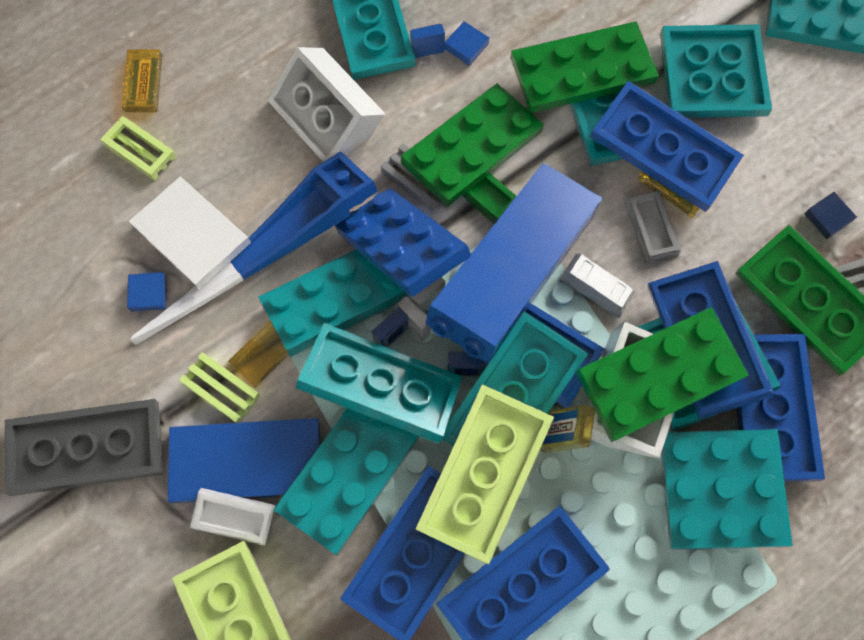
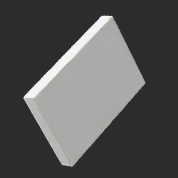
(190, 232)

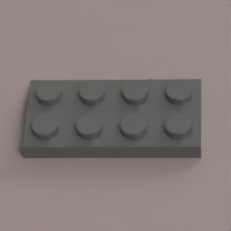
(82, 447)

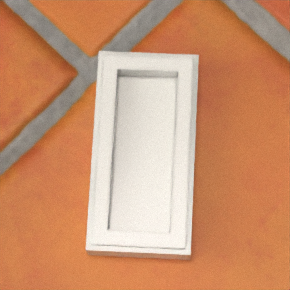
(232, 516)

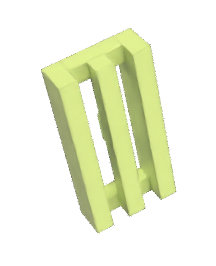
(157, 163)
(197, 370)

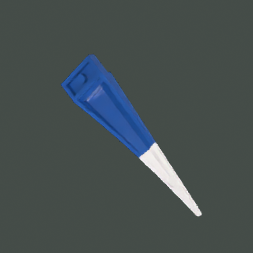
(307, 212)

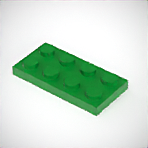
(583, 66)
(471, 144)
(809, 297)
(661, 374)

